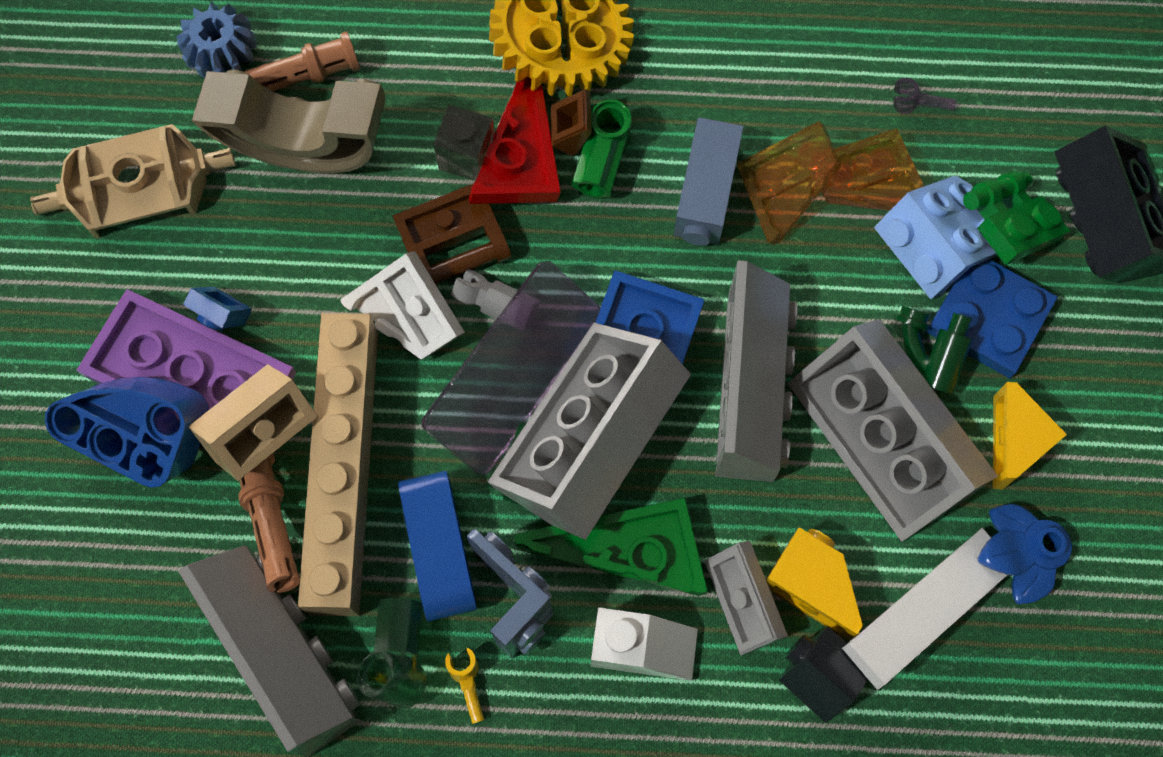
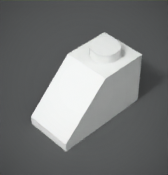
(643, 644)

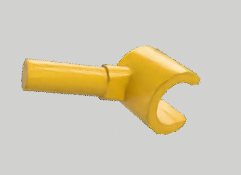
(467, 685)

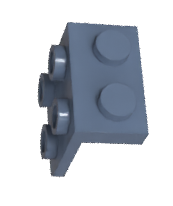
(523, 623)

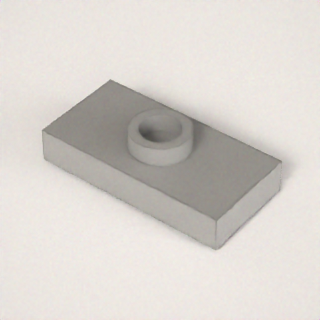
(745, 598)

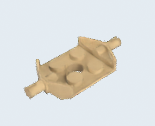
(168, 180)

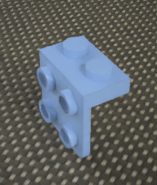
(936, 234)

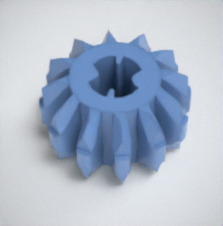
(216, 40)

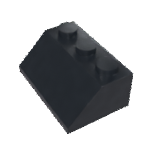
(1114, 204)

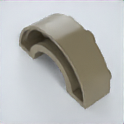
(289, 130)

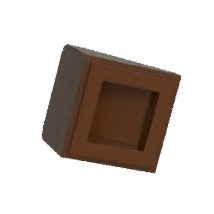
(571, 122)

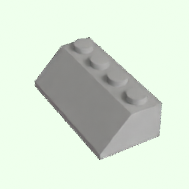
(754, 376)
(590, 428)
(891, 429)
(273, 650)

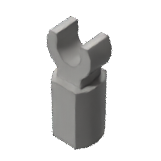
(487, 295)

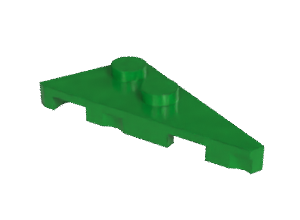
(640, 544)

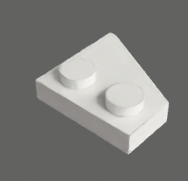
(407, 306)

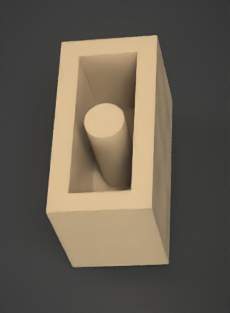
(253, 421)

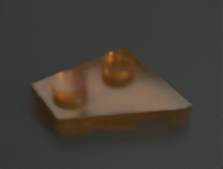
(789, 178)

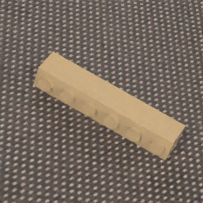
(339, 466)

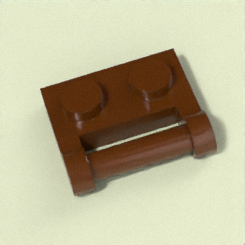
(447, 223)

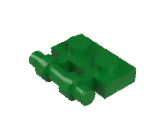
(1021, 228)

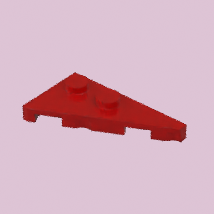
(521, 155)

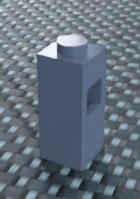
(708, 182)

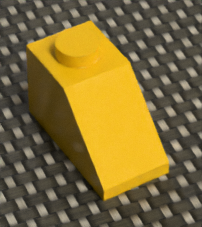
(816, 582)

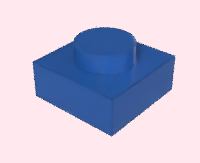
(216, 308)

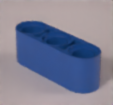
(437, 546)

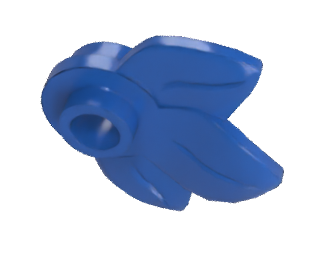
(1021, 552)

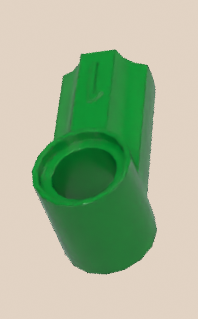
(603, 150)

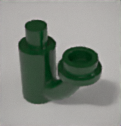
(949, 351)

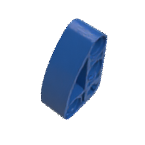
(140, 411)

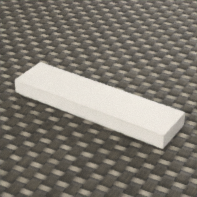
(923, 613)

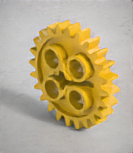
(595, 44)

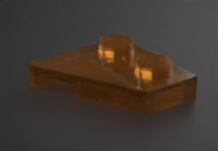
(873, 173)

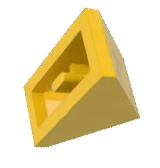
(1020, 433)

